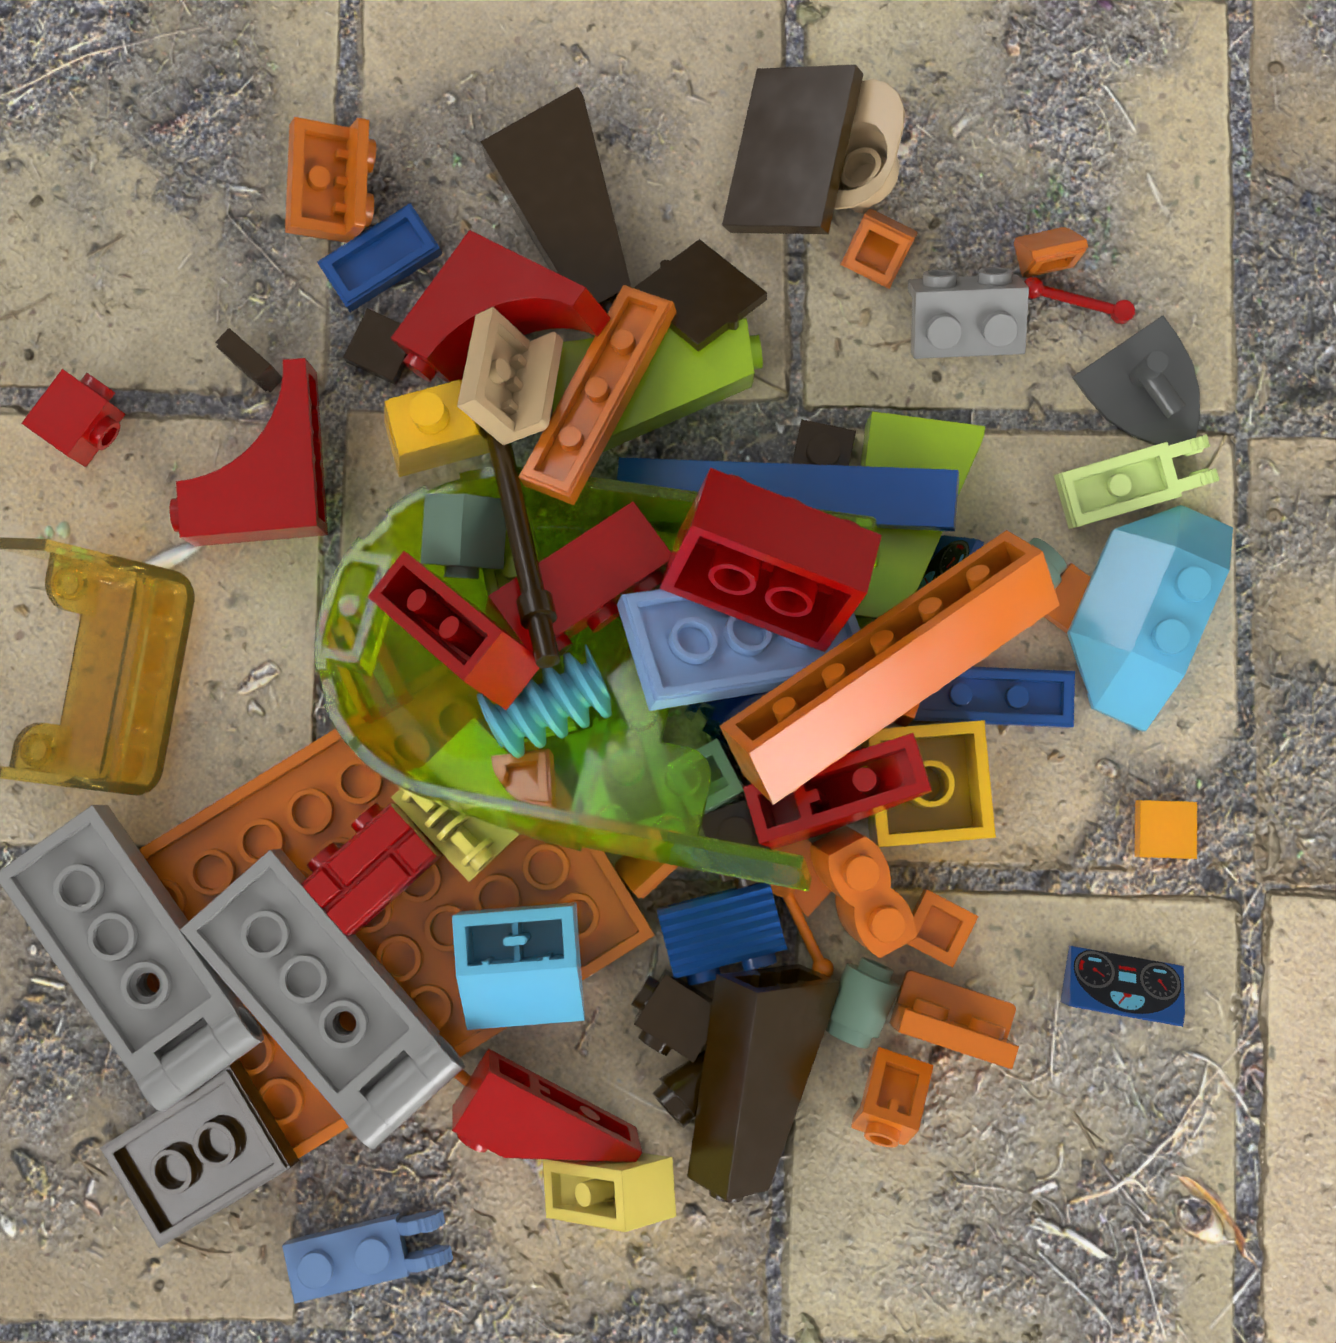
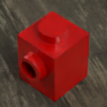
(76, 416)

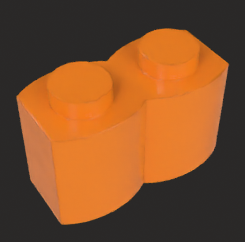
(863, 897)

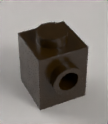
(672, 1015)

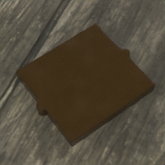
(705, 292)

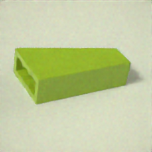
(676, 379)
(910, 443)

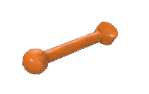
(820, 963)

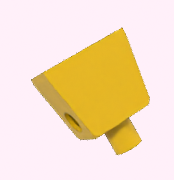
(431, 430)

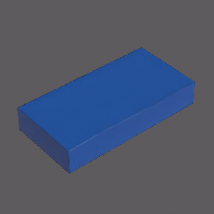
(380, 257)

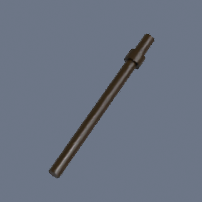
(535, 603)

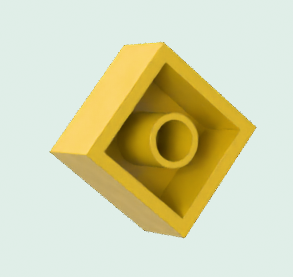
(960, 783)

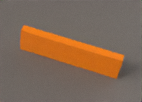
(598, 395)

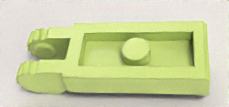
(1129, 482)

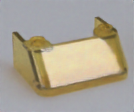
(120, 671)

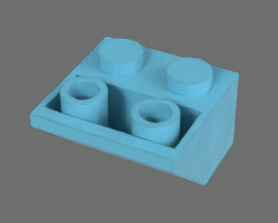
(519, 965)

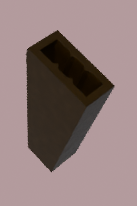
(560, 193)
(755, 1073)

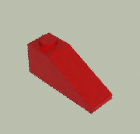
(842, 793)
(533, 1118)

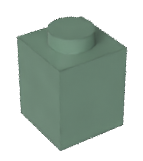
(463, 534)

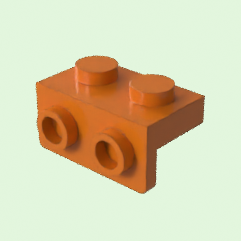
(329, 179)

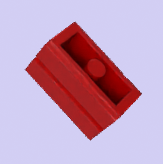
(370, 868)

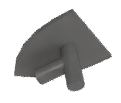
(1146, 386)

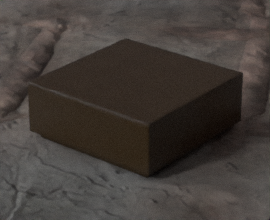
(374, 349)
(248, 360)

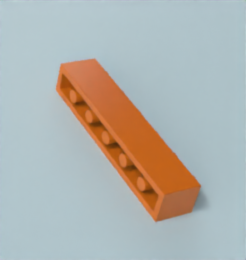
(890, 665)

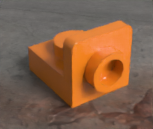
(893, 1098)

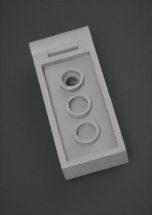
(110, 928)
(298, 978)

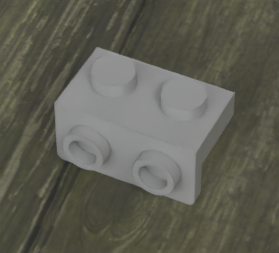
(968, 314)

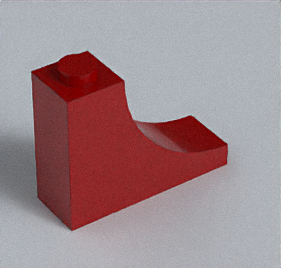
(484, 277)
(272, 486)

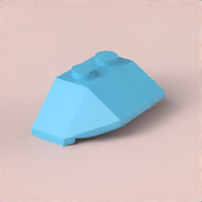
(1148, 610)

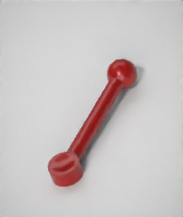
(1120, 312)

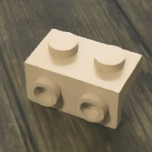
(509, 378)

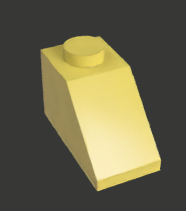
(610, 1192)

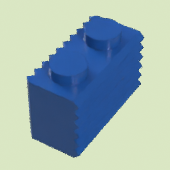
(722, 931)

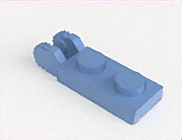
(361, 1255)

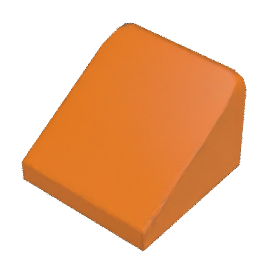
(879, 248)
(1049, 251)
(642, 874)

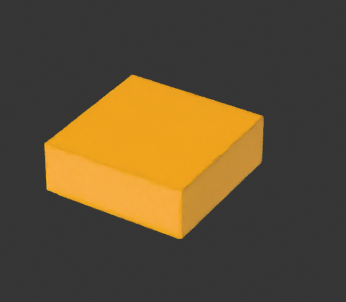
(1165, 829)

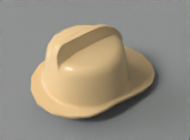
(872, 149)

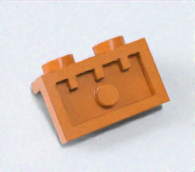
(955, 1018)

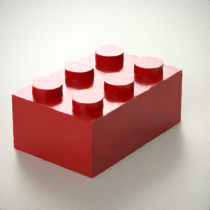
(771, 560)

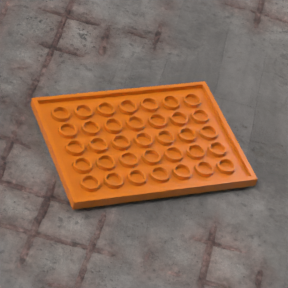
(313, 803)

